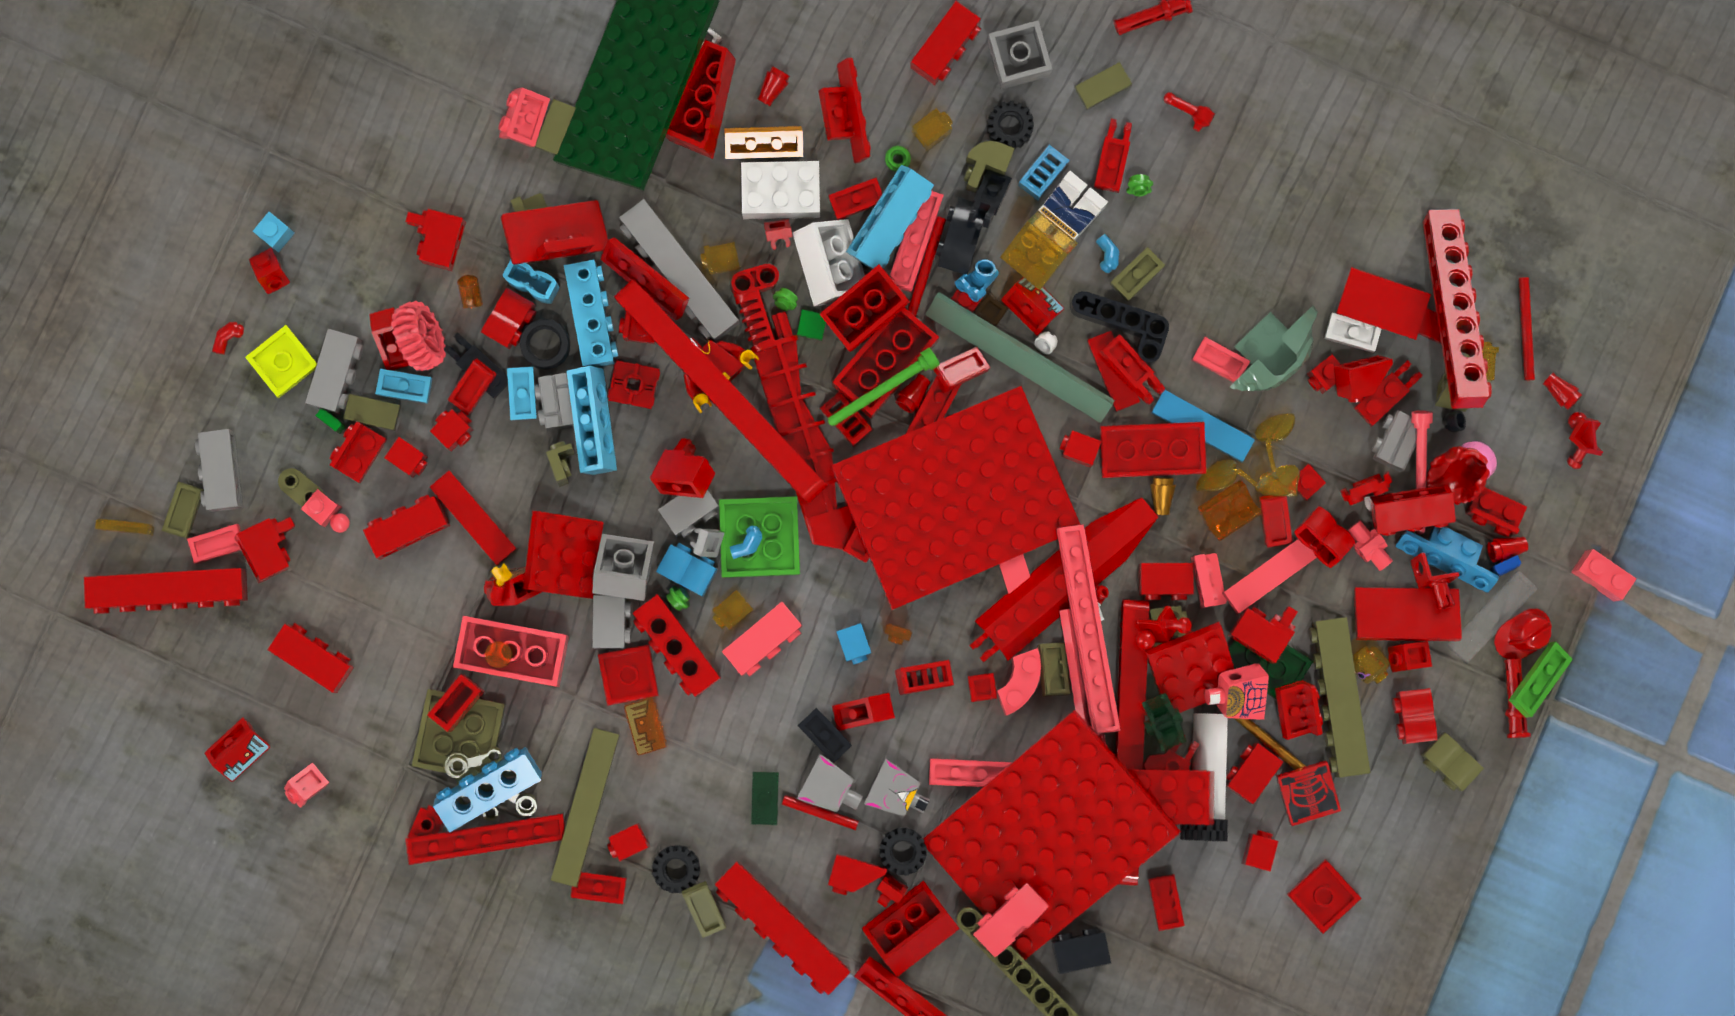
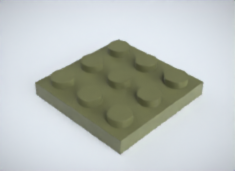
(472, 736)

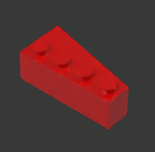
(703, 101)

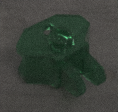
(1163, 722)

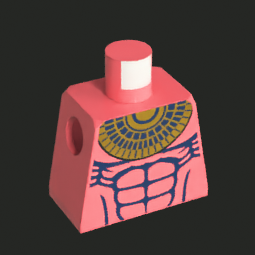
(1241, 692)

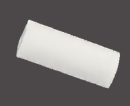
(1211, 754)

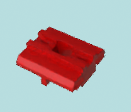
(637, 372)

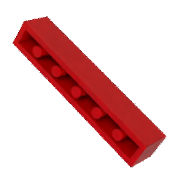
(165, 589)
(783, 928)

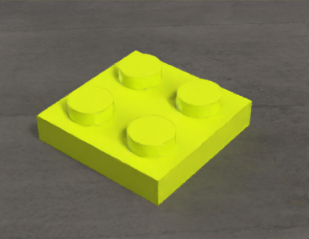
(282, 361)

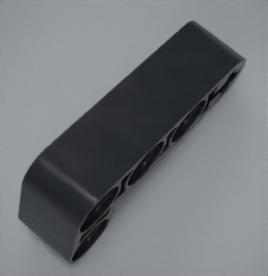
(1118, 322)

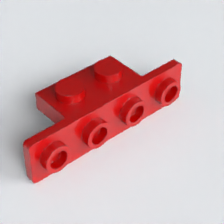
(844, 113)

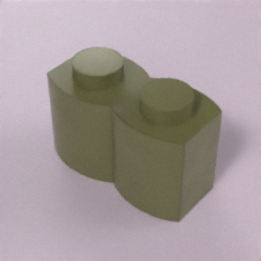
(1451, 762)

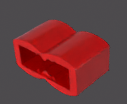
(509, 318)
(1324, 537)
(1415, 716)

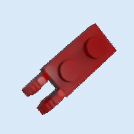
(1113, 159)
(1131, 368)
(1386, 396)

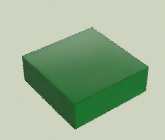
(811, 325)
(331, 421)

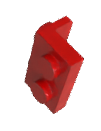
(1299, 709)

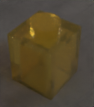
(932, 129)

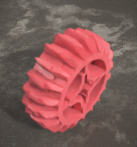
(418, 335)

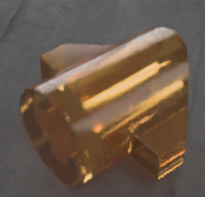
(469, 291)

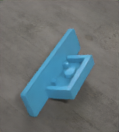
(1451, 554)

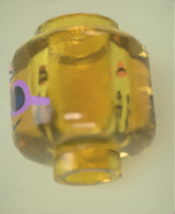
(1370, 664)

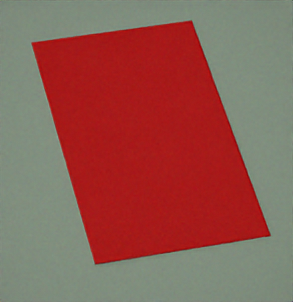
(1383, 303)

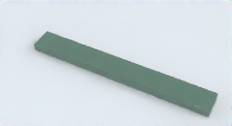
(1019, 357)

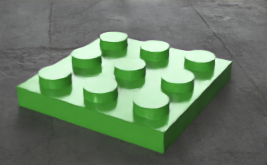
(780, 536)

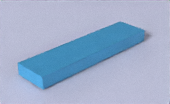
(1217, 433)

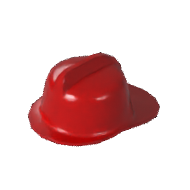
(1523, 634)

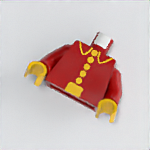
(727, 359)

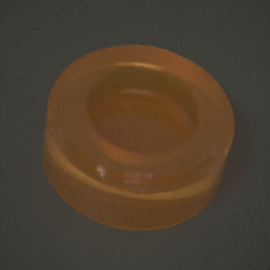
(498, 654)

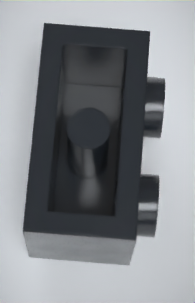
(1081, 951)

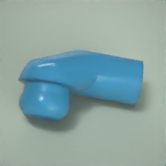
(750, 543)

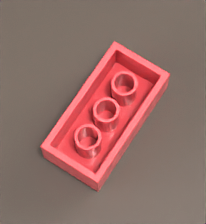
(536, 654)

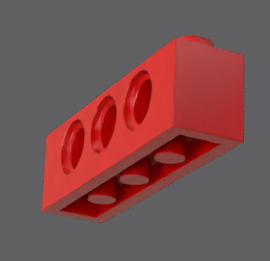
(705, 674)

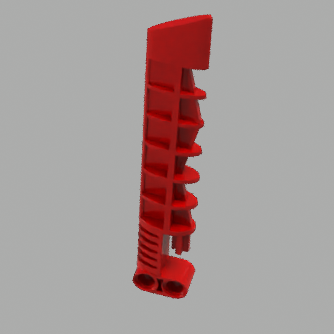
(792, 419)

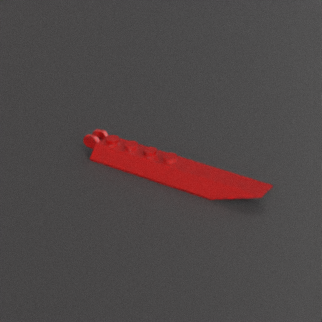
(1039, 599)

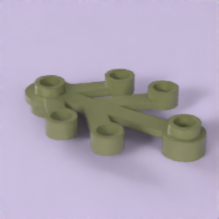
(467, 769)

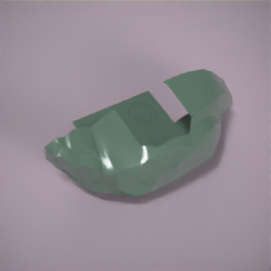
(1275, 351)

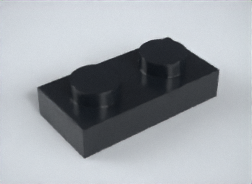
(824, 735)

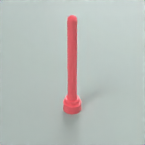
(1422, 421)

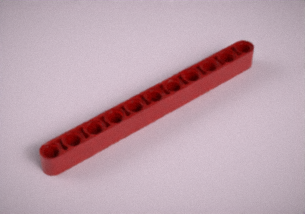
(720, 391)
(1131, 693)

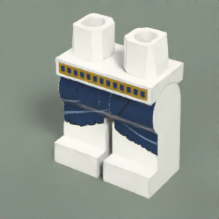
(1059, 206)

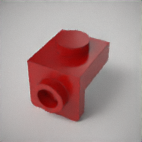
(269, 271)

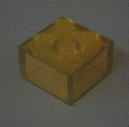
(1039, 250)

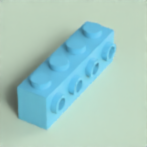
(890, 218)
(589, 313)

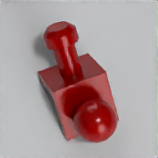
(1584, 437)
(1161, 629)

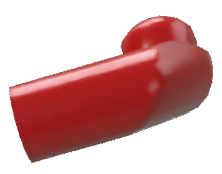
(224, 334)

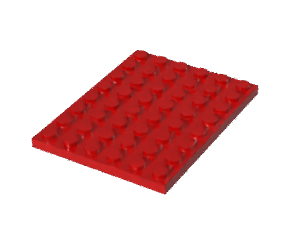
(955, 497)
(1052, 819)

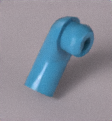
(1111, 255)

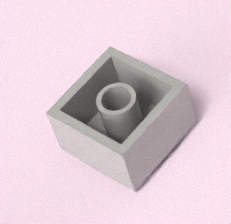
(1019, 54)
(623, 567)

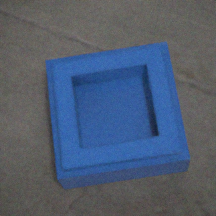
(1506, 566)

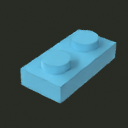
(404, 386)
(521, 393)

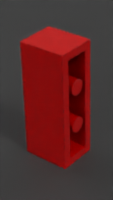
(946, 43)
(1413, 509)
(406, 526)
(311, 657)

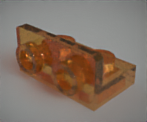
(1229, 510)

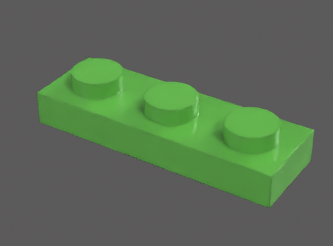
(1540, 679)

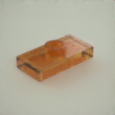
(897, 634)

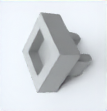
(707, 542)

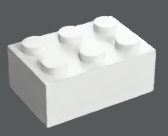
(780, 190)

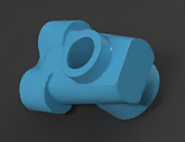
(978, 280)

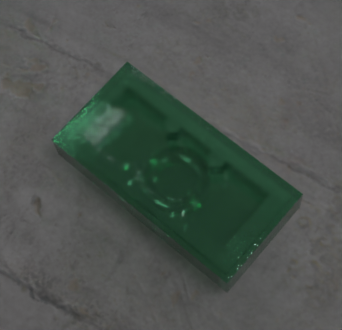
(765, 798)

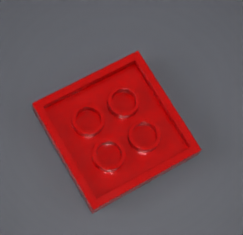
(562, 554)
(1190, 665)

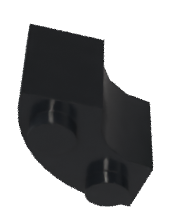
(961, 239)

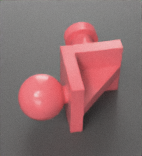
(324, 510)

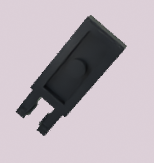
(990, 196)
(500, 381)

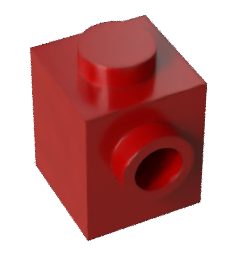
(452, 429)

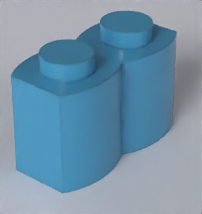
(686, 569)

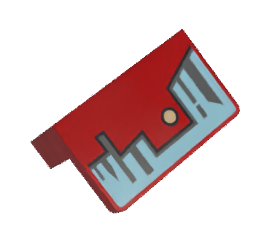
(1032, 306)
(236, 750)

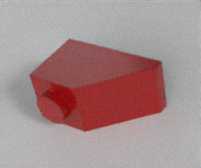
(385, 340)
(1361, 377)
(863, 711)
(853, 874)

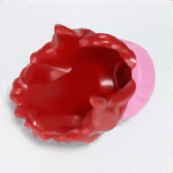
(1463, 469)

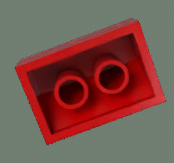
(864, 308)
(910, 928)

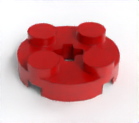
(1365, 486)

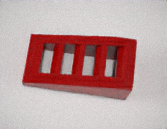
(861, 434)
(902, 680)

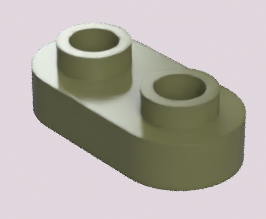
(301, 487)

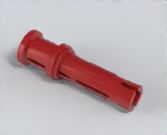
(1164, 10)
(1516, 720)

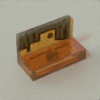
(645, 726)

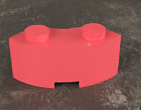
(1022, 681)
(1015, 915)

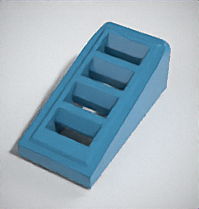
(1029, 187)

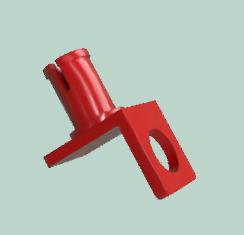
(1438, 583)

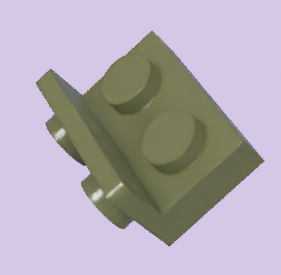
(560, 467)

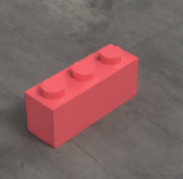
(763, 640)

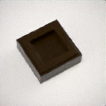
(991, 310)

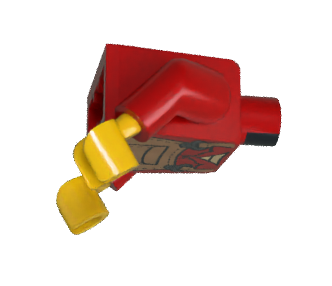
(507, 587)

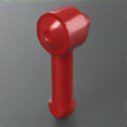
(1201, 115)

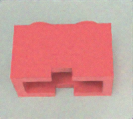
(1603, 575)

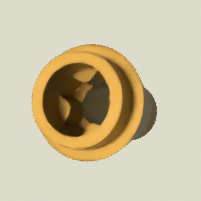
(1162, 494)

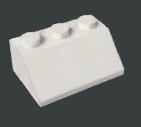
(825, 260)

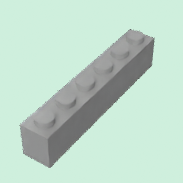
(678, 268)

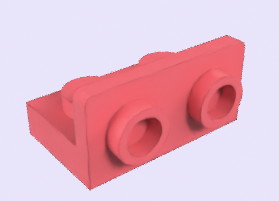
(523, 116)
(1208, 580)

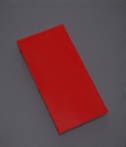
(1153, 449)
(1405, 615)

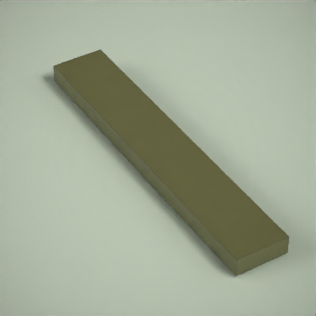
(585, 807)

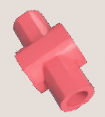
(1370, 545)

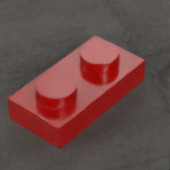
(855, 198)
(600, 888)

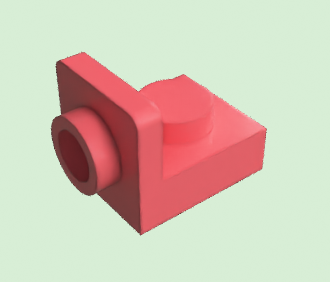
(305, 785)

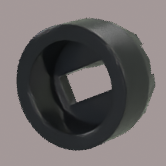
(1455, 421)

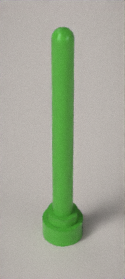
(925, 361)

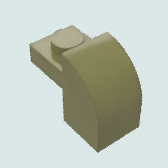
(987, 156)

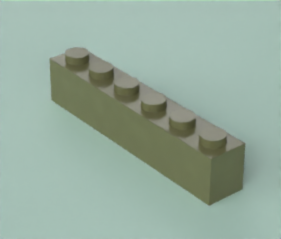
(1340, 697)

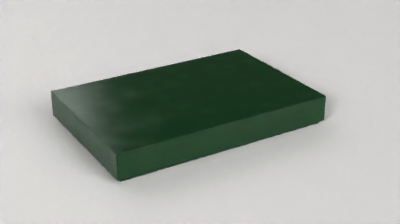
(1288, 669)

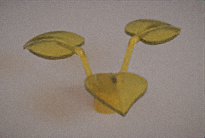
(1279, 482)

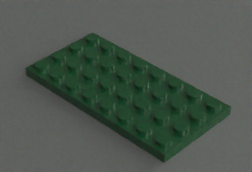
(634, 88)

